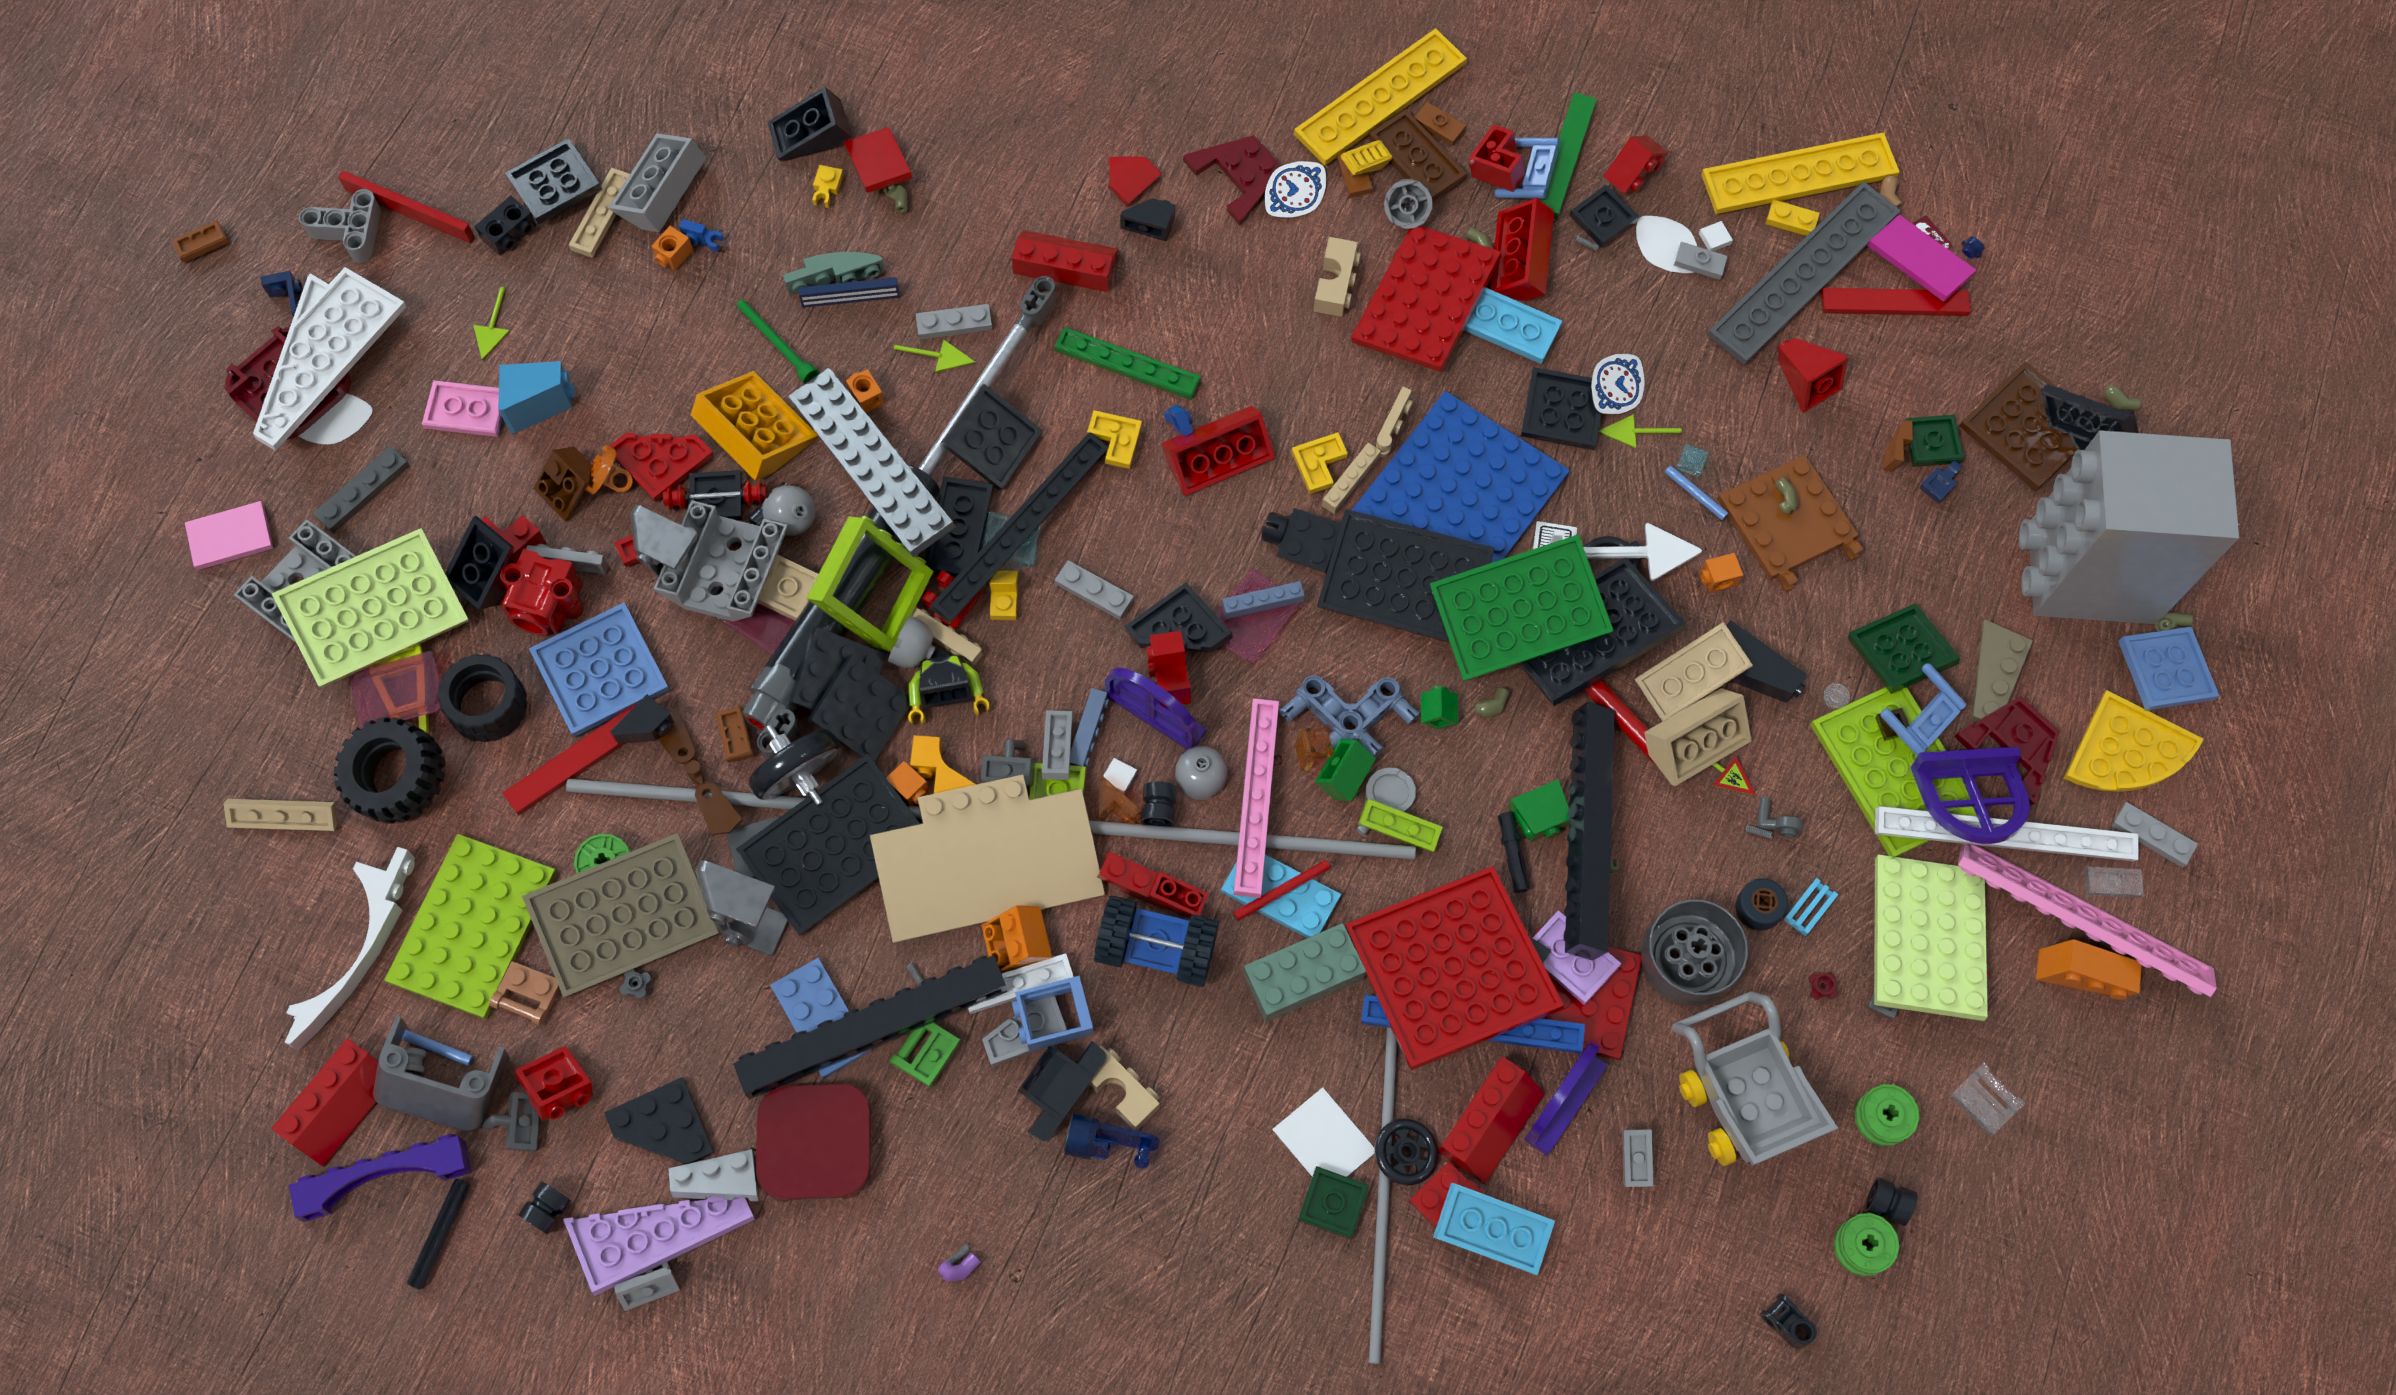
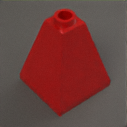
(1811, 371)

